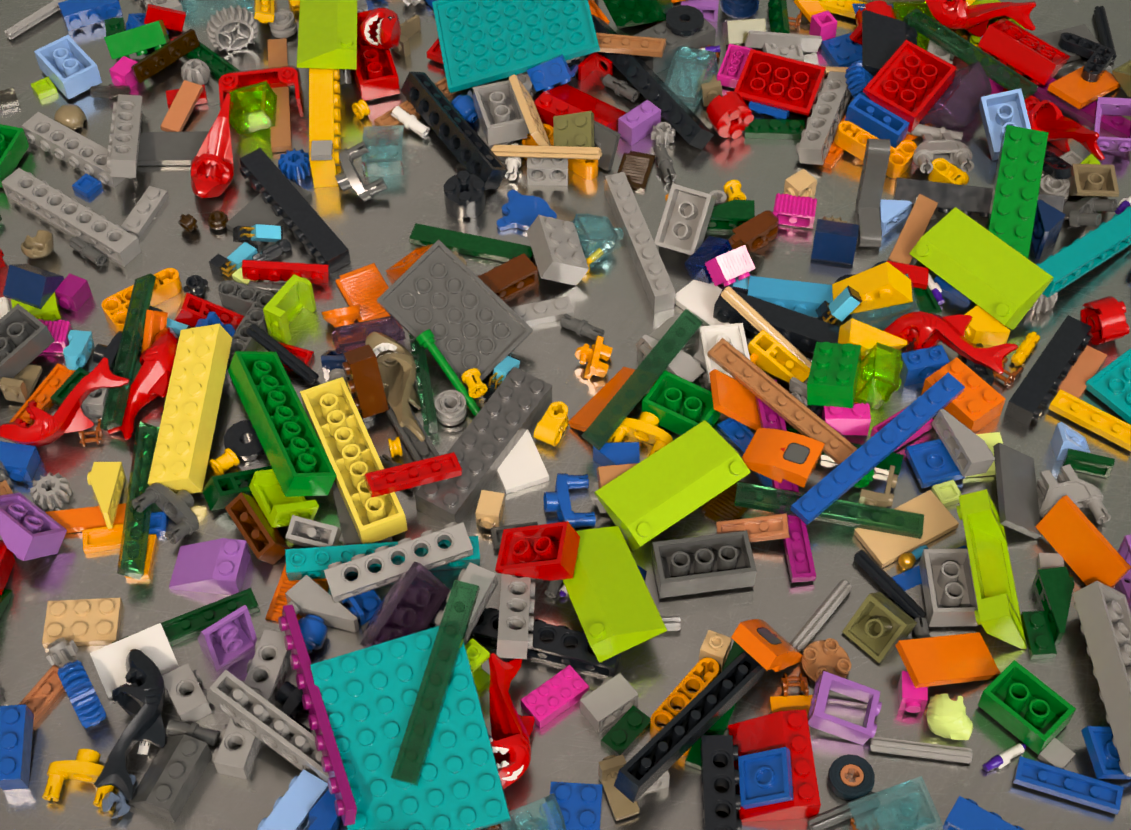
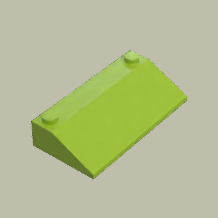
(327, 34)
(982, 267)
(671, 484)
(991, 569)
(611, 594)

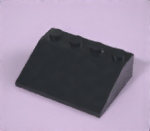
(882, 38)

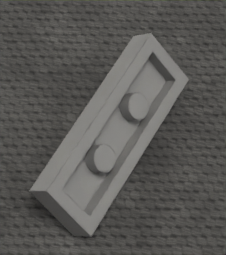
(145, 211)
(544, 311)

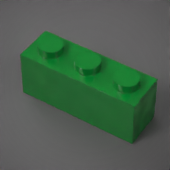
(137, 40)

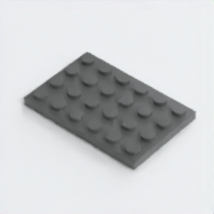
(463, 313)

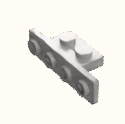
(783, 44)

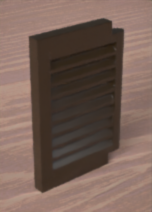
(637, 169)
(722, 507)

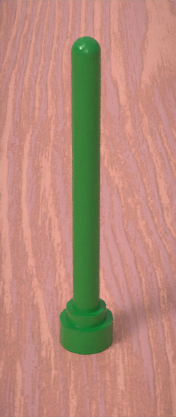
(427, 340)

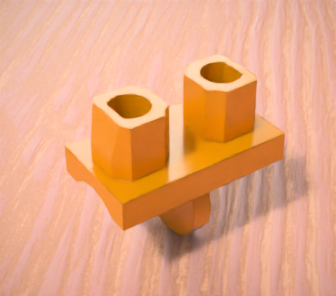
(592, 356)

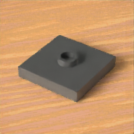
(608, 142)

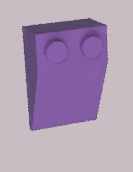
(28, 529)
(211, 567)
(228, 638)

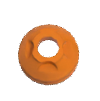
(342, 316)

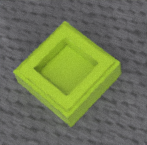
(43, 88)

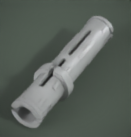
(935, 132)

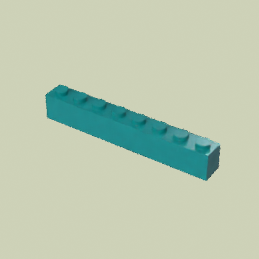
(1088, 252)

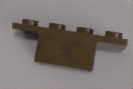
(165, 56)

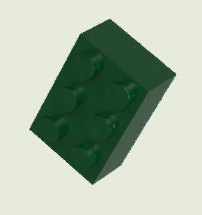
(637, 12)

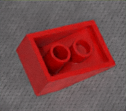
(539, 551)

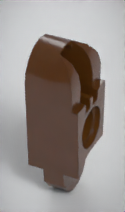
(755, 232)

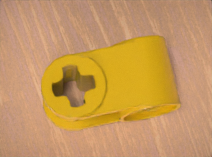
(947, 173)
(552, 424)

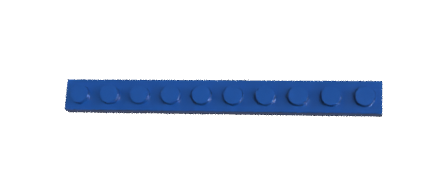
(877, 449)

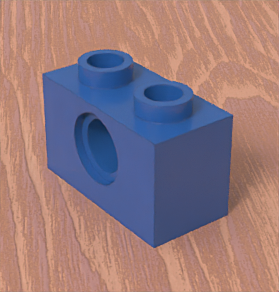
(921, 364)

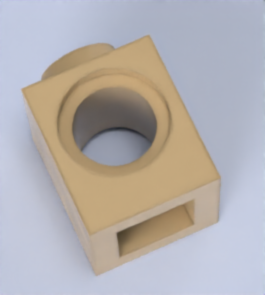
(800, 184)
(490, 509)
(716, 647)

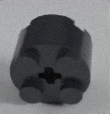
(464, 195)

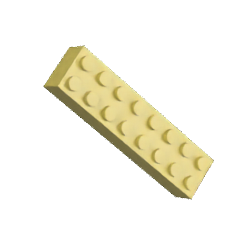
(191, 409)
(352, 456)

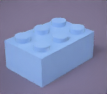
(68, 66)
(1002, 110)

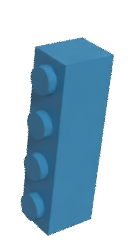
(793, 295)

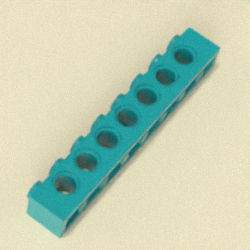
(317, 559)

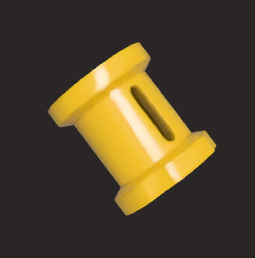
(736, 192)
(474, 383)
(224, 462)

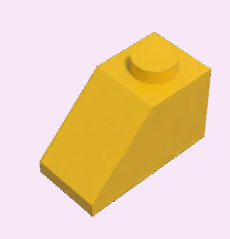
(985, 328)

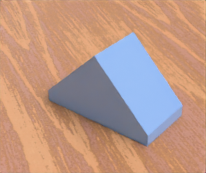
(893, 213)
(1065, 438)

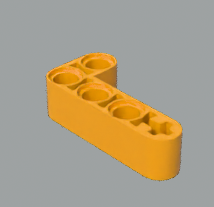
(854, 140)
(583, 167)
(116, 306)
(681, 696)

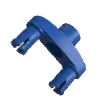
(559, 500)

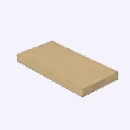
(529, 112)
(888, 547)

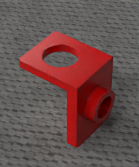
(591, 63)

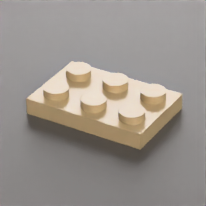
(83, 621)

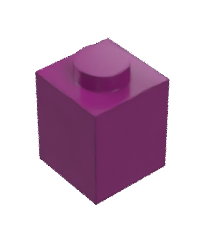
(73, 292)

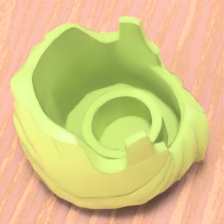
(948, 717)

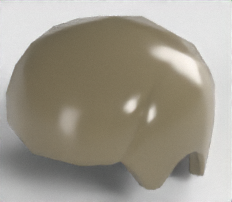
(70, 116)
(38, 246)

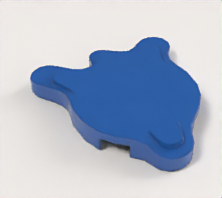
(523, 211)

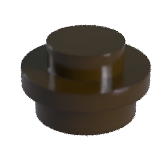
(217, 220)
(188, 222)

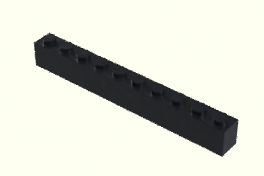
(658, 93)

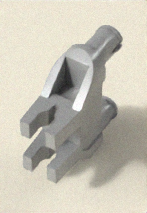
(947, 148)
(1079, 491)

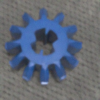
(295, 164)

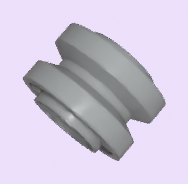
(283, 24)
(1054, 186)
(450, 407)

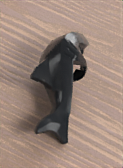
(144, 703)

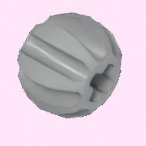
(195, 71)

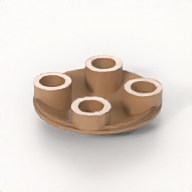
(825, 656)

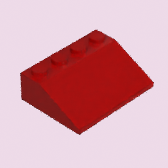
(1023, 51)
(780, 82)
(911, 83)
(569, 100)
(777, 731)

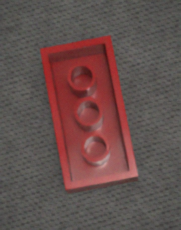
(375, 72)

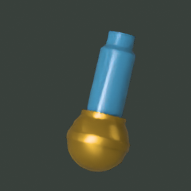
(908, 559)

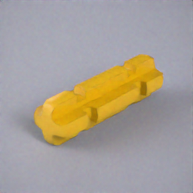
(1025, 348)

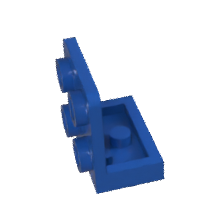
(551, 72)

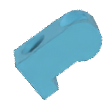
(79, 349)

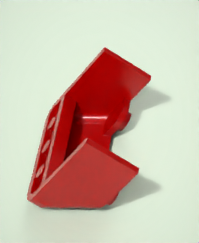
(275, 77)

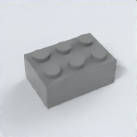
(499, 113)
(685, 219)
(557, 250)
(948, 587)

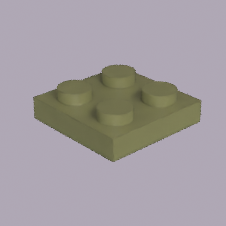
(574, 129)

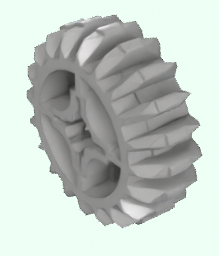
(230, 24)

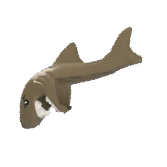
(398, 376)

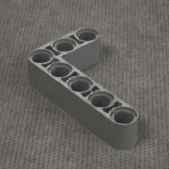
(870, 192)
(247, 301)

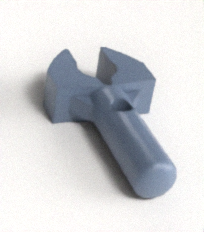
(121, 806)

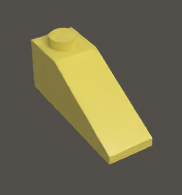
(107, 485)

